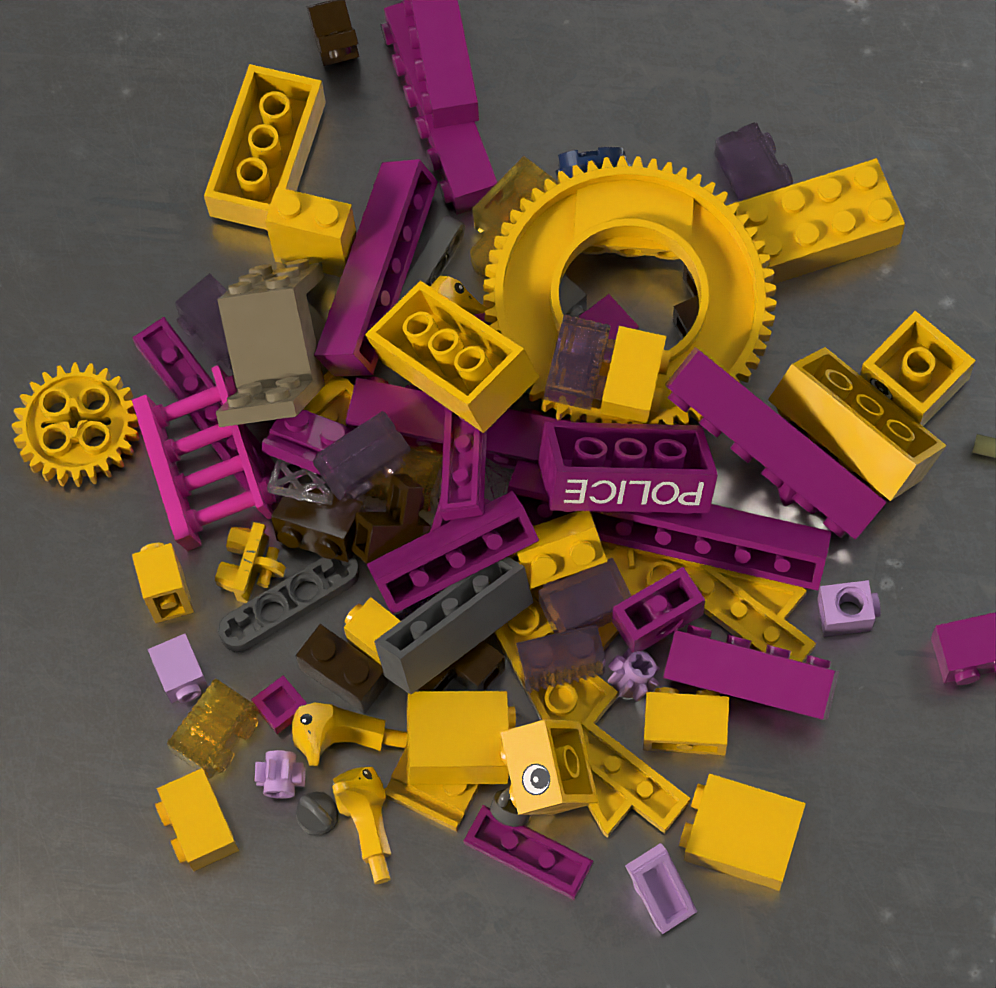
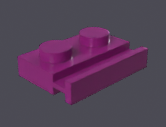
(302, 437)

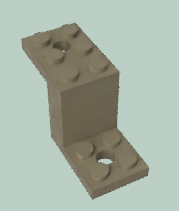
(271, 343)

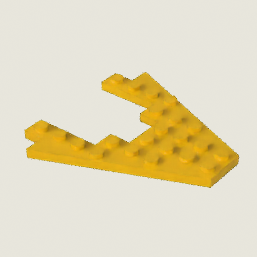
(736, 601)

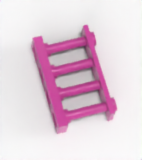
(176, 486)

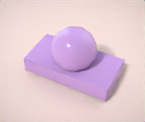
(661, 888)

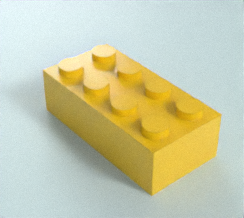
(264, 144)
(825, 220)
(452, 356)
(856, 423)

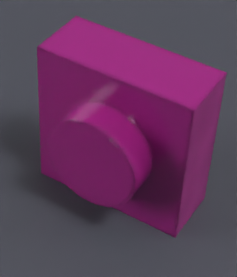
(278, 704)

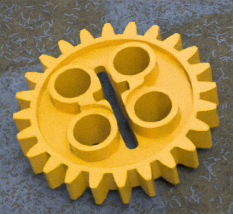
(75, 456)

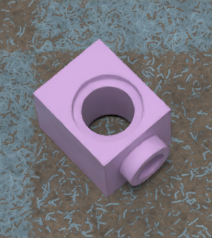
(837, 622)
(178, 669)

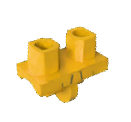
(252, 545)

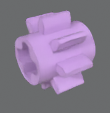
(633, 674)
(280, 774)

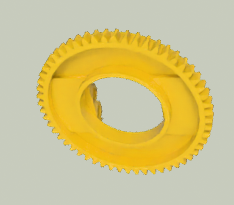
(632, 215)

